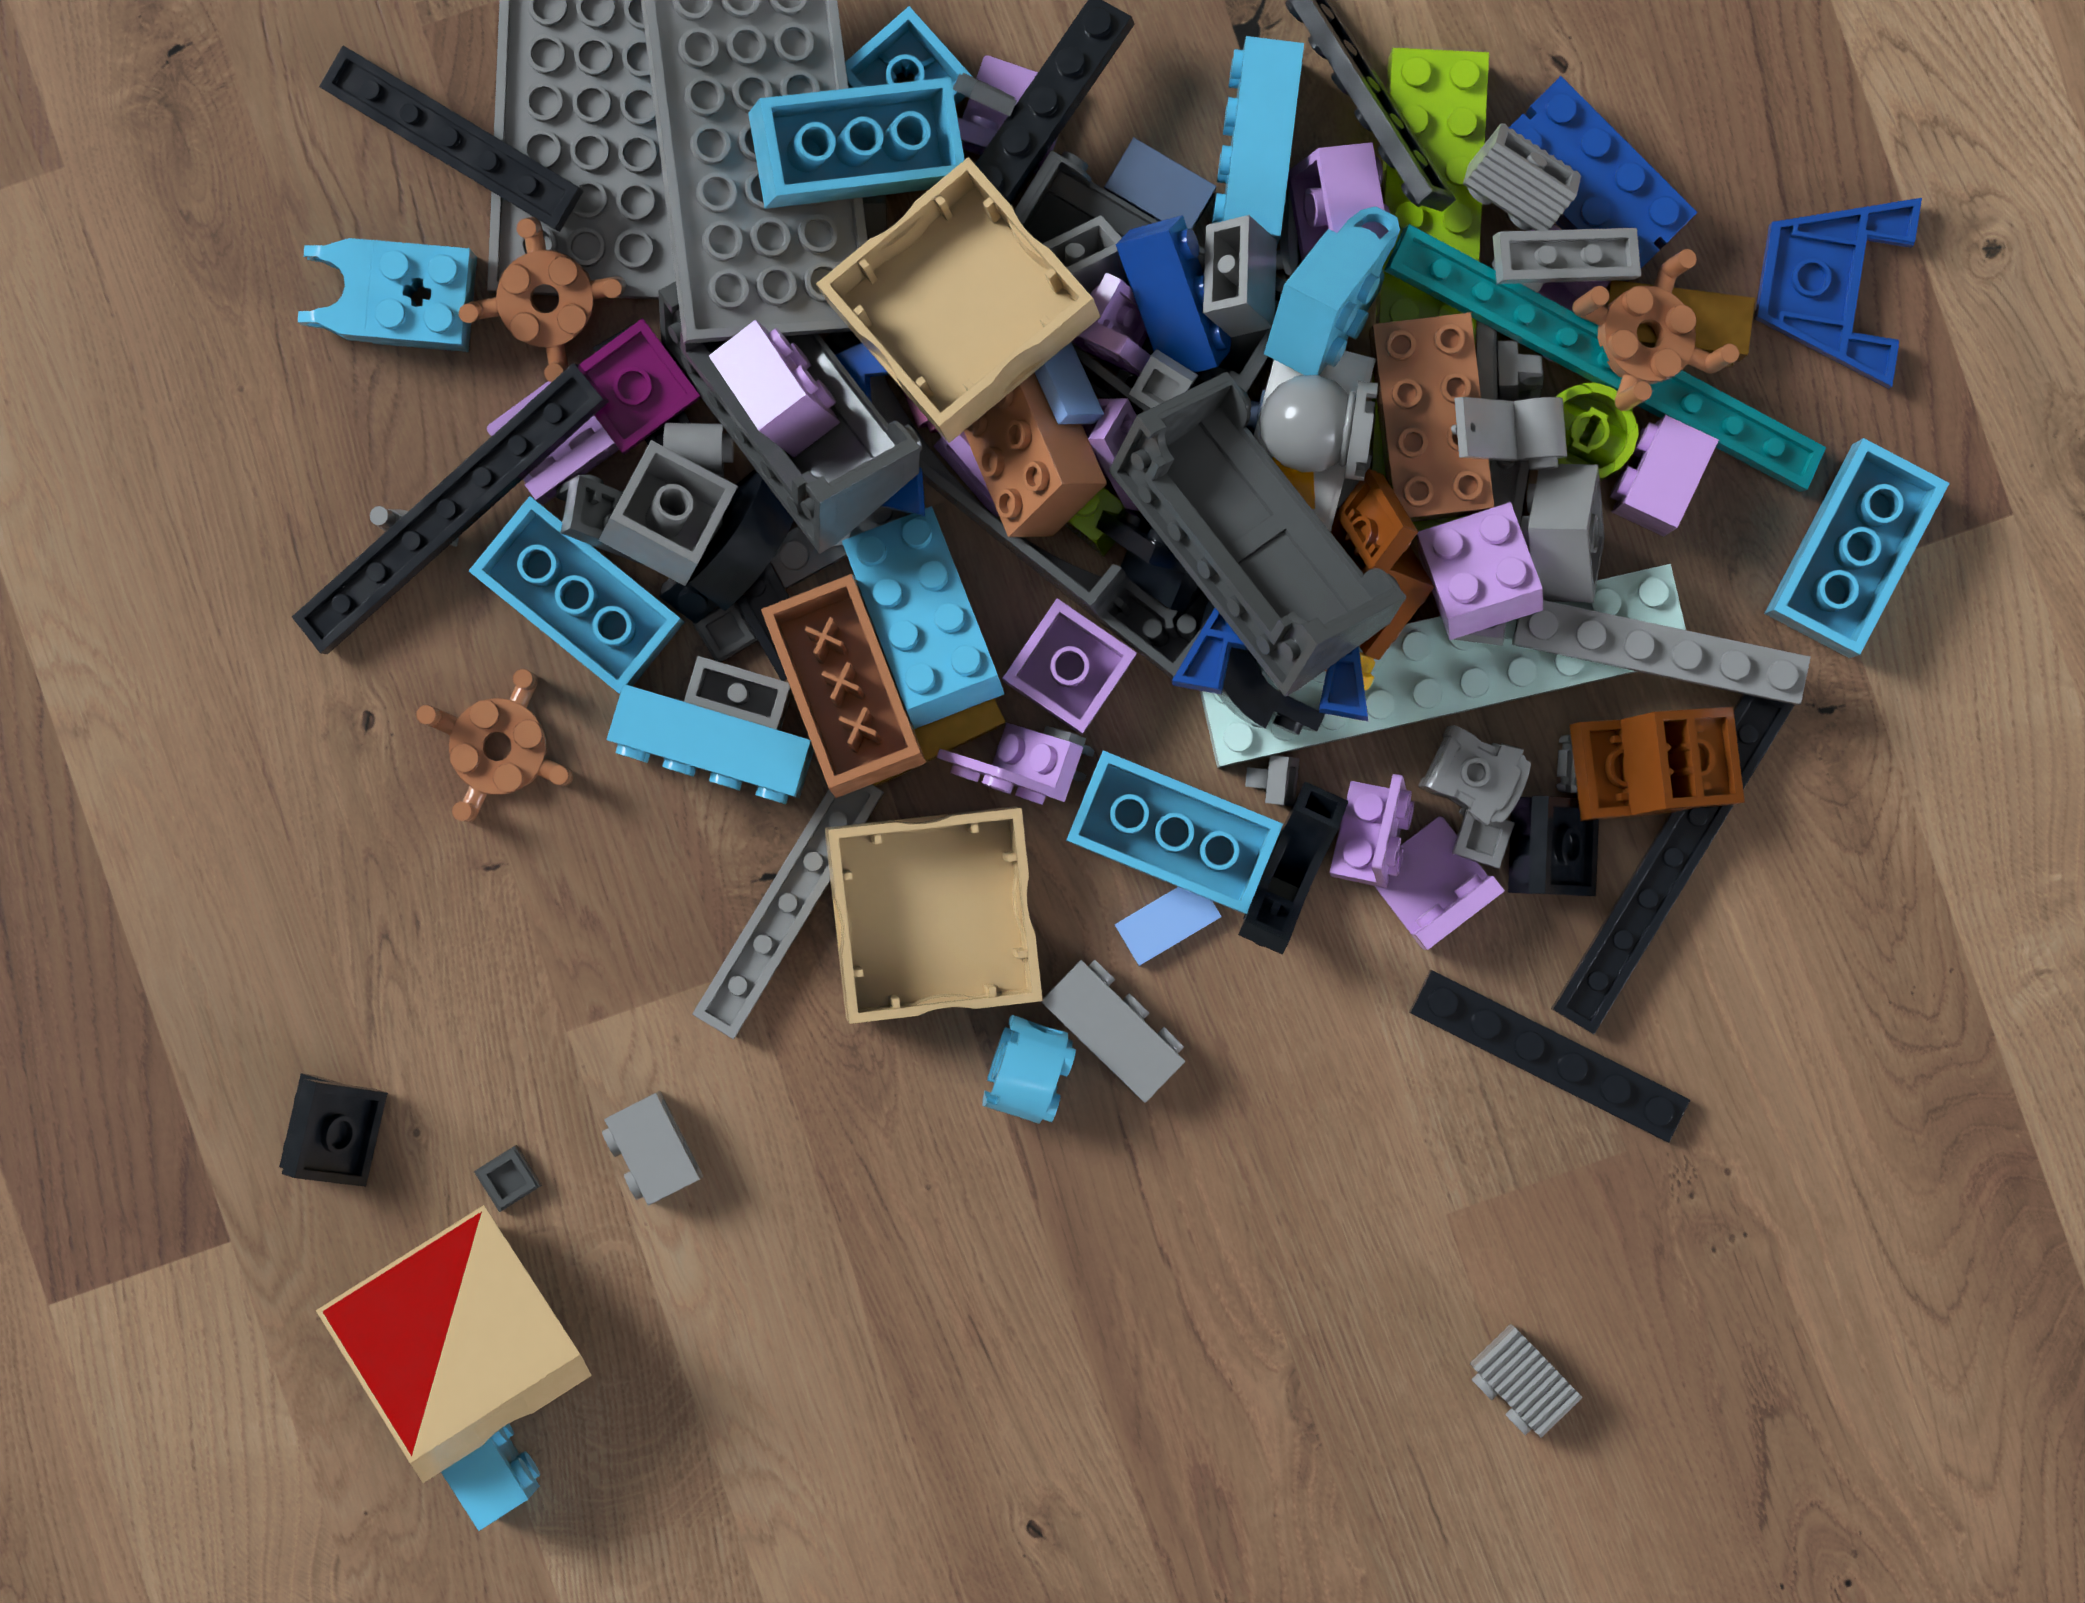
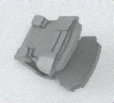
(1477, 775)

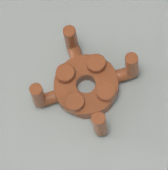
(516, 304)
(1668, 318)
(468, 742)

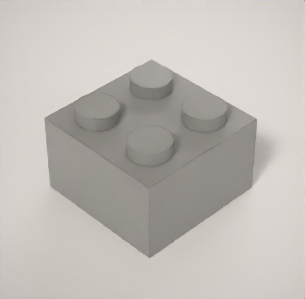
(668, 513)
(1566, 531)

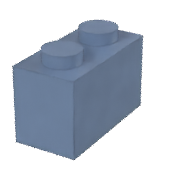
(1159, 185)

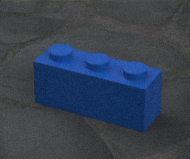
(1170, 293)

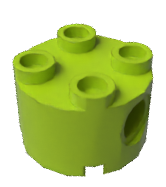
(1597, 429)

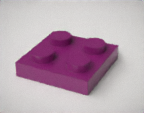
(641, 386)

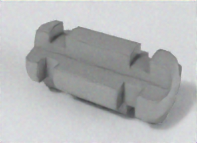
(1566, 767)

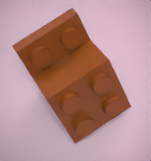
(1379, 535)
(1657, 763)

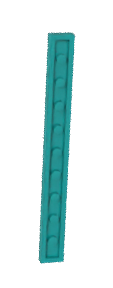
(1575, 345)

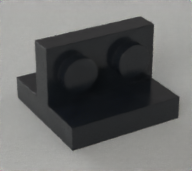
(1149, 559)
(1552, 848)
(332, 1131)

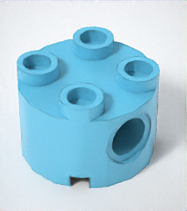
(1028, 1070)

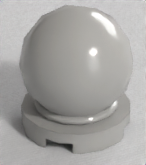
(1317, 424)

